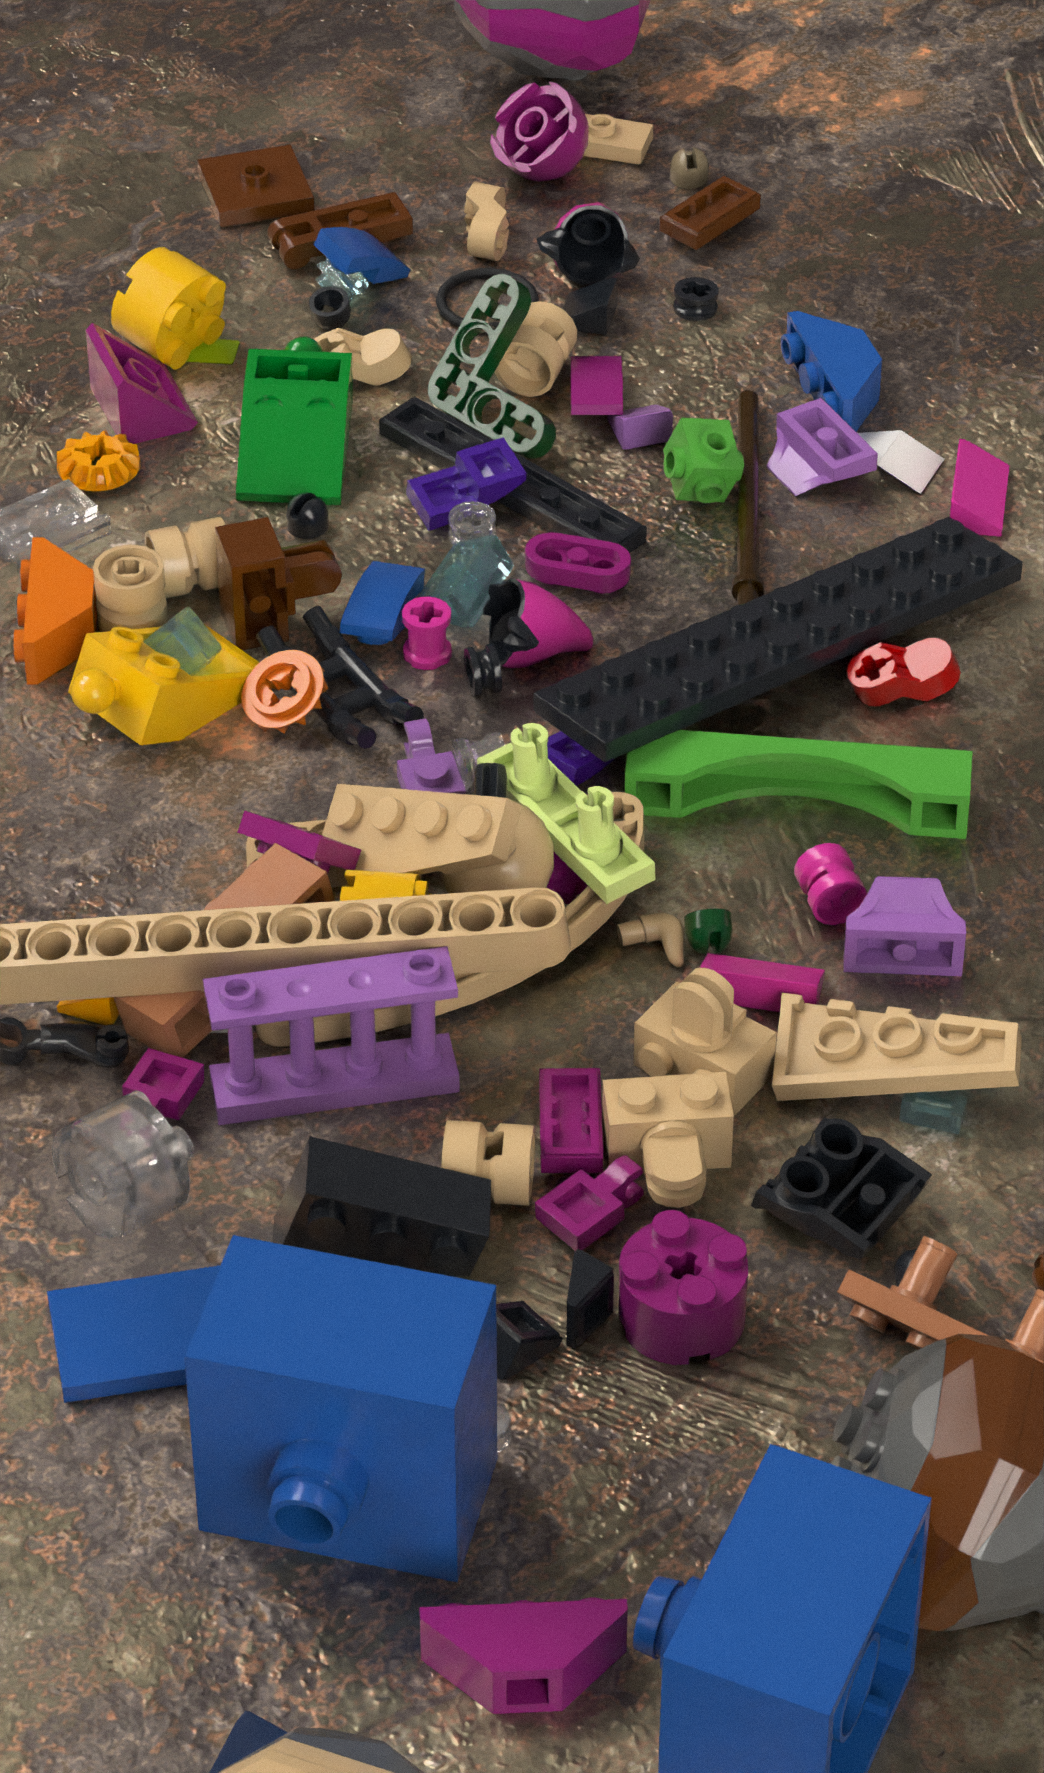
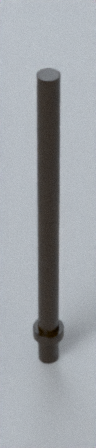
(748, 583)

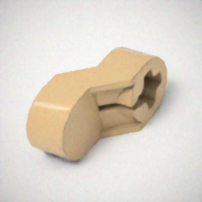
(486, 221)
(375, 356)

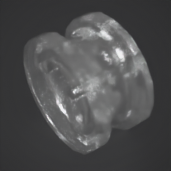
(471, 521)

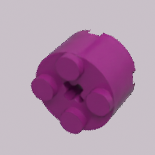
(682, 1288)

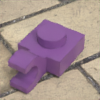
(425, 769)

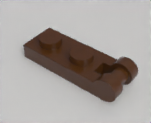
(379, 215)

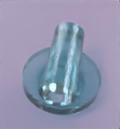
(352, 283)

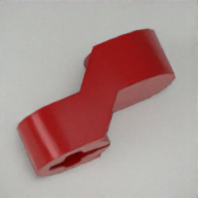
(894, 672)

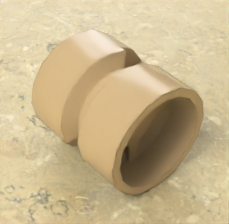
(537, 350)
(187, 556)
(130, 588)
(500, 1155)

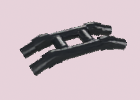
(340, 662)

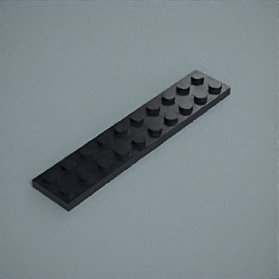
(775, 638)

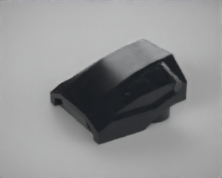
(843, 1188)

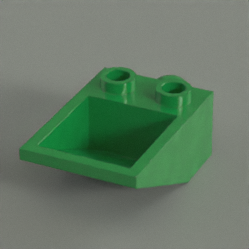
(294, 423)

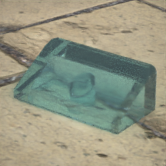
(466, 576)

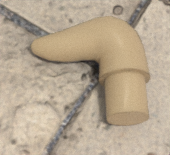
(652, 928)

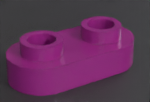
(577, 562)

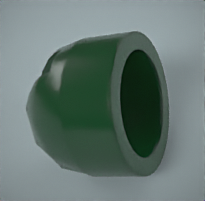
(708, 927)

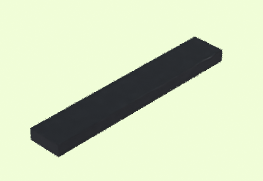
(540, 498)

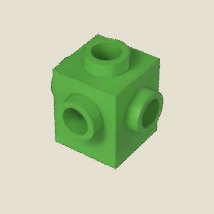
(702, 460)

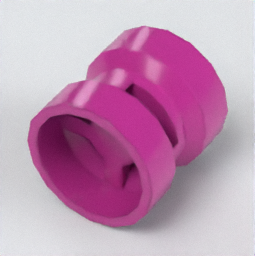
(825, 876)

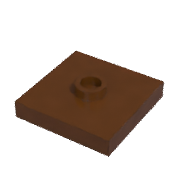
(255, 185)

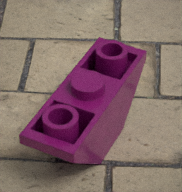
(524, 1651)

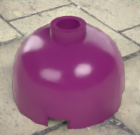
(541, 132)

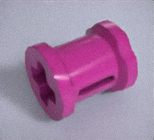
(426, 625)

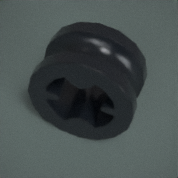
(695, 298)
(482, 670)

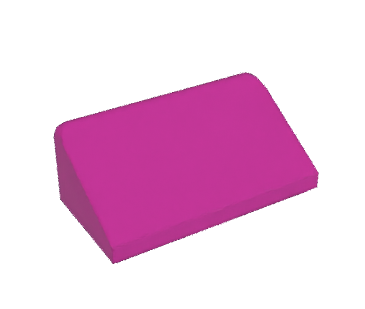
(979, 490)
(761, 983)

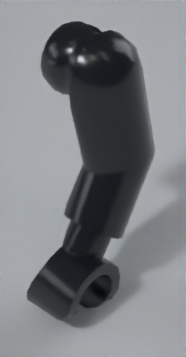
(102, 1046)

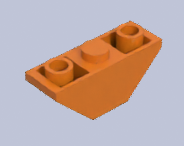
(54, 610)

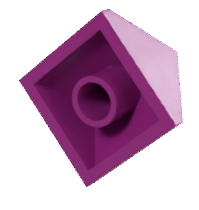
(134, 389)

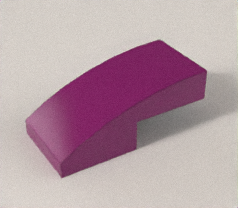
(596, 385)

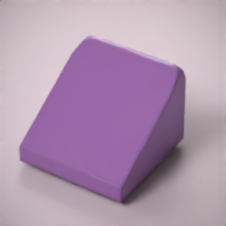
(642, 426)

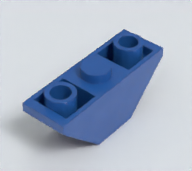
(834, 364)

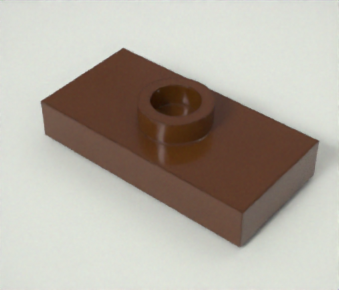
(710, 212)

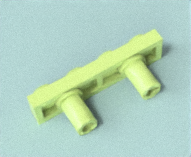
(577, 823)

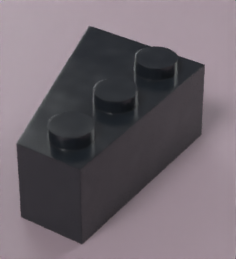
(384, 1209)

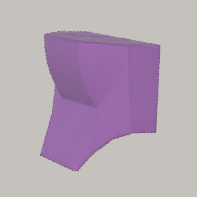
(817, 448)
(905, 930)

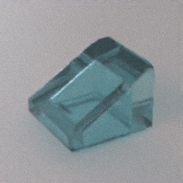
(186, 641)

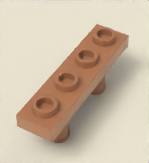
(912, 1306)

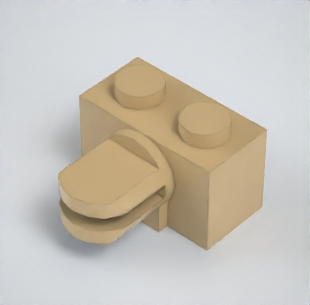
(702, 1031)
(670, 1130)

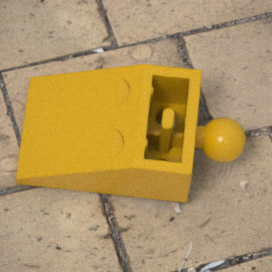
(148, 691)

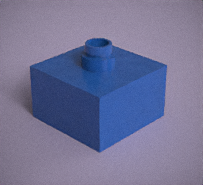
(343, 1407)
(795, 1629)

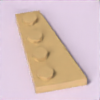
(419, 830)
(867, 1053)

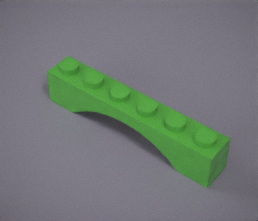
(906, 785)

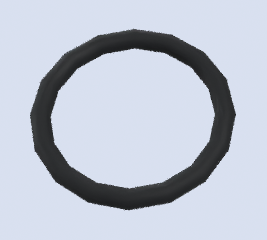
(472, 274)

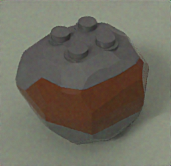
(969, 1434)

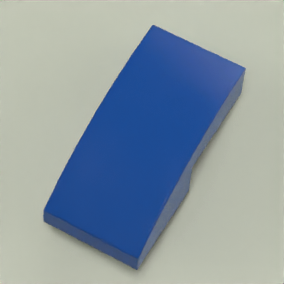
(358, 251)
(378, 602)

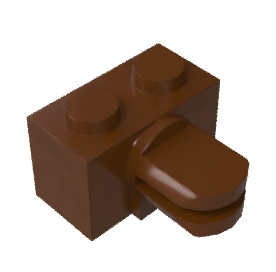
(264, 580)

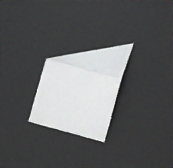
(904, 457)

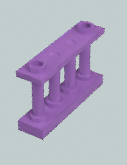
(338, 1076)

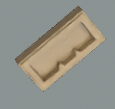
(618, 139)

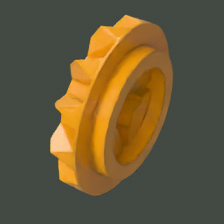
(115, 468)

